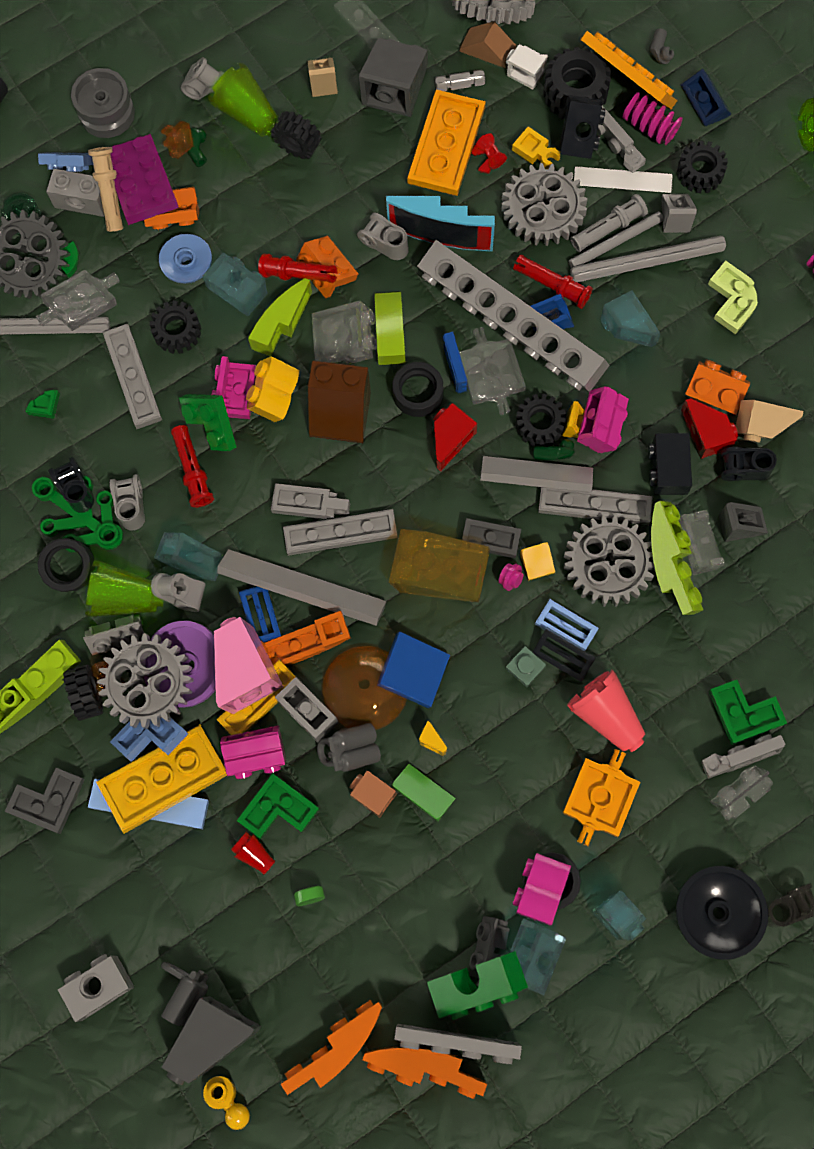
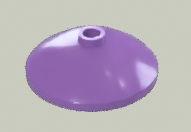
(198, 645)

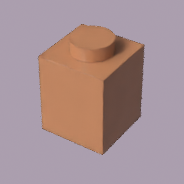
(372, 793)

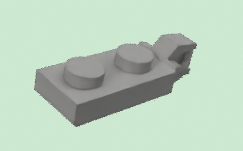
(621, 143)
(308, 502)
(741, 757)

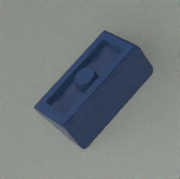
(705, 98)

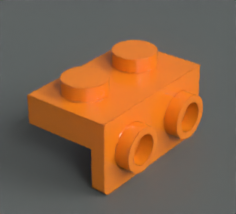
(184, 215)
(326, 252)
(718, 387)

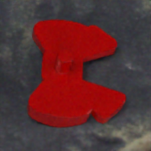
(486, 146)

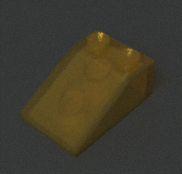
(438, 566)

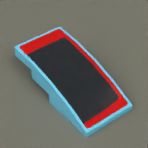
(450, 225)

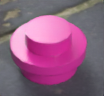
(511, 576)

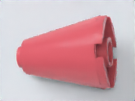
(609, 712)

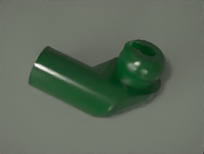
(195, 152)
(563, 451)

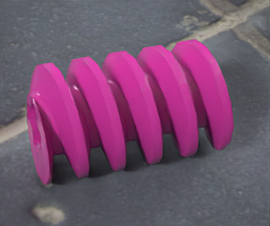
(652, 119)

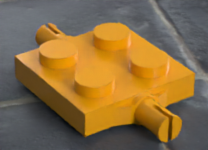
(601, 797)

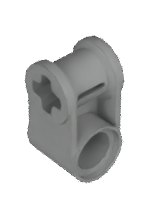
(200, 80)
(380, 235)
(128, 496)
(179, 590)

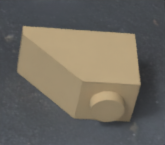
(764, 419)

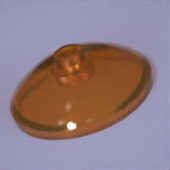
(356, 705)

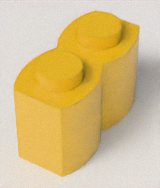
(272, 389)

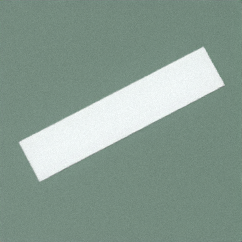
(623, 179)

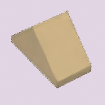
(322, 77)

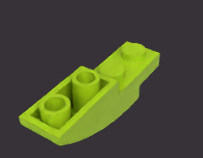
(669, 548)
(36, 684)

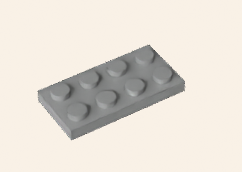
(471, 1045)

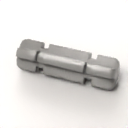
(460, 80)

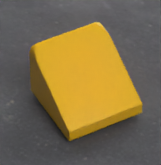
(573, 420)
(537, 561)
(431, 740)

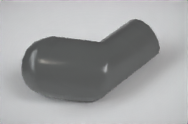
(658, 49)

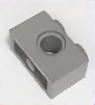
(75, 192)
(306, 710)
(81, 1000)

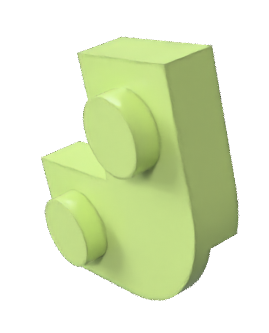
(740, 295)

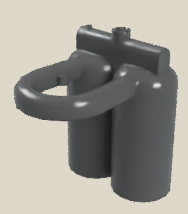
(350, 748)
(186, 995)

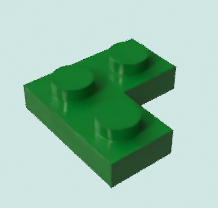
(213, 414)
(741, 719)
(277, 800)

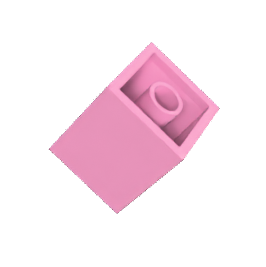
(241, 666)

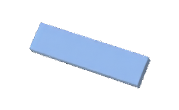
(187, 813)

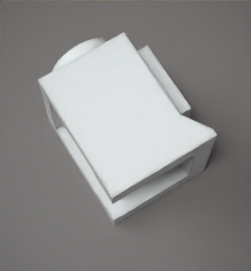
(526, 66)

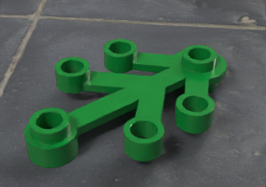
(78, 519)

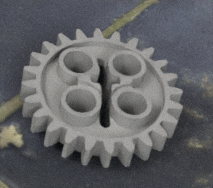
(496, 10)
(544, 204)
(614, 585)
(133, 658)

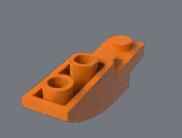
(346, 1043)
(412, 1063)

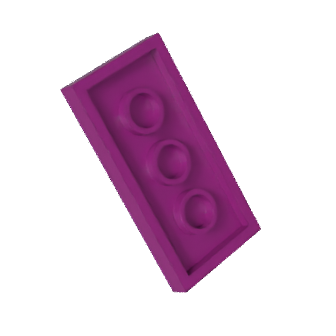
(141, 180)

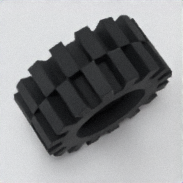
(296, 135)
(706, 154)
(171, 313)
(544, 405)
(82, 692)

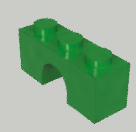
(498, 979)

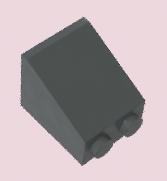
(393, 76)
(207, 1039)

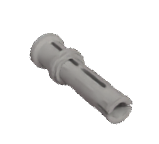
(619, 218)

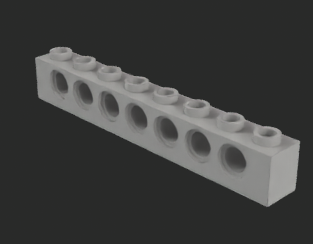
(441, 259)

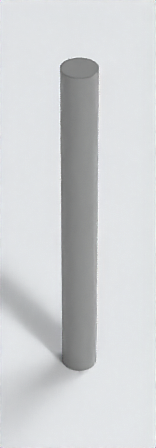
(616, 240)

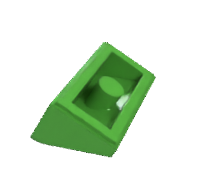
(423, 792)

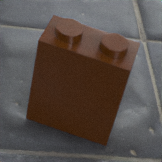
(338, 401)

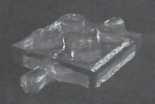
(78, 299)
(492, 371)

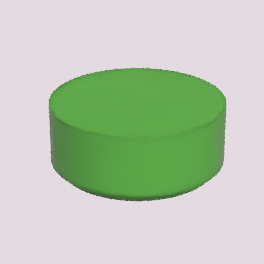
(309, 895)

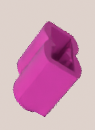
(542, 890)

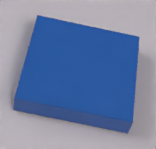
(413, 670)

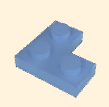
(73, 161)
(132, 740)

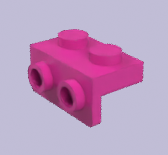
(233, 384)

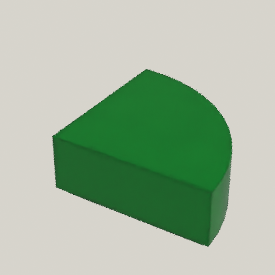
(72, 260)
(44, 405)

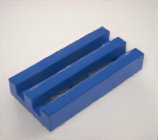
(454, 362)
(254, 592)

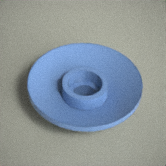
(181, 249)

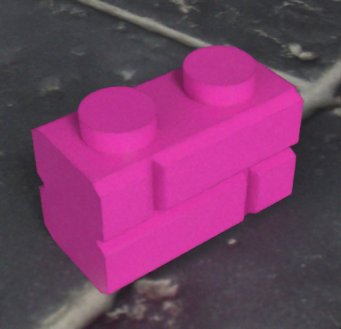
(603, 420)
(253, 752)

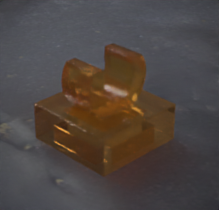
(178, 139)

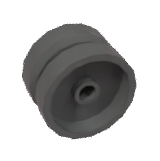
(103, 103)

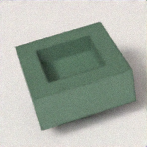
(525, 666)

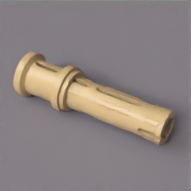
(105, 176)

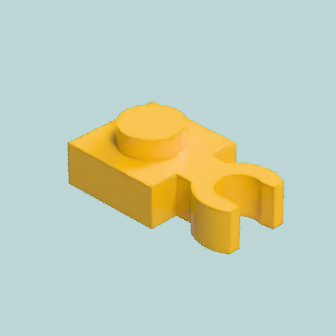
(534, 146)

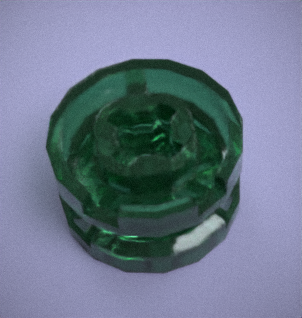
(19, 202)

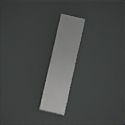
(132, 376)
(537, 474)
(596, 504)
(340, 532)

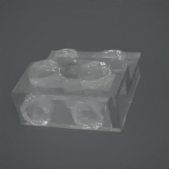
(344, 333)

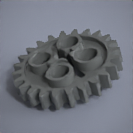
(31, 231)

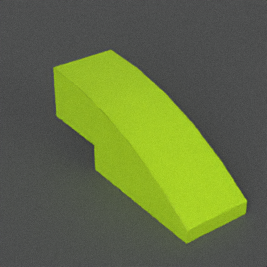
(280, 318)
(389, 328)

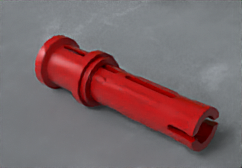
(286, 268)
(560, 284)
(194, 477)

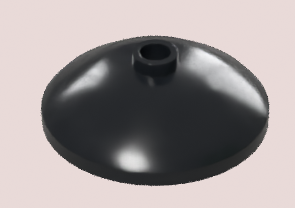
(742, 906)

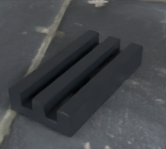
(568, 644)

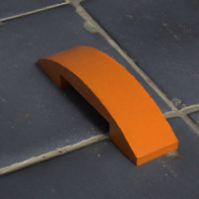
(308, 641)

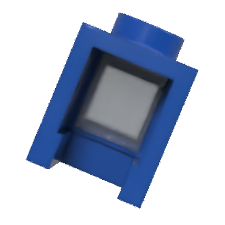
(555, 310)

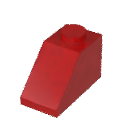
(708, 428)
(451, 432)

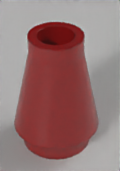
(251, 852)

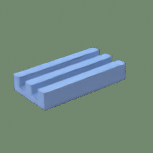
(571, 616)

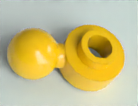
(237, 1114)

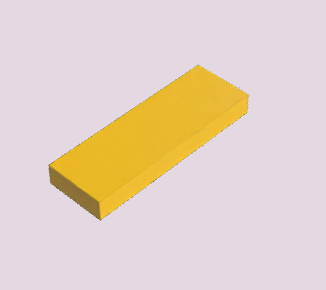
(249, 716)

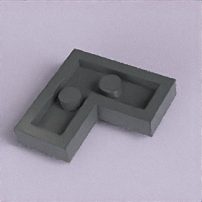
(499, 538)
(48, 809)

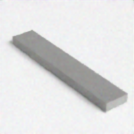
(301, 587)

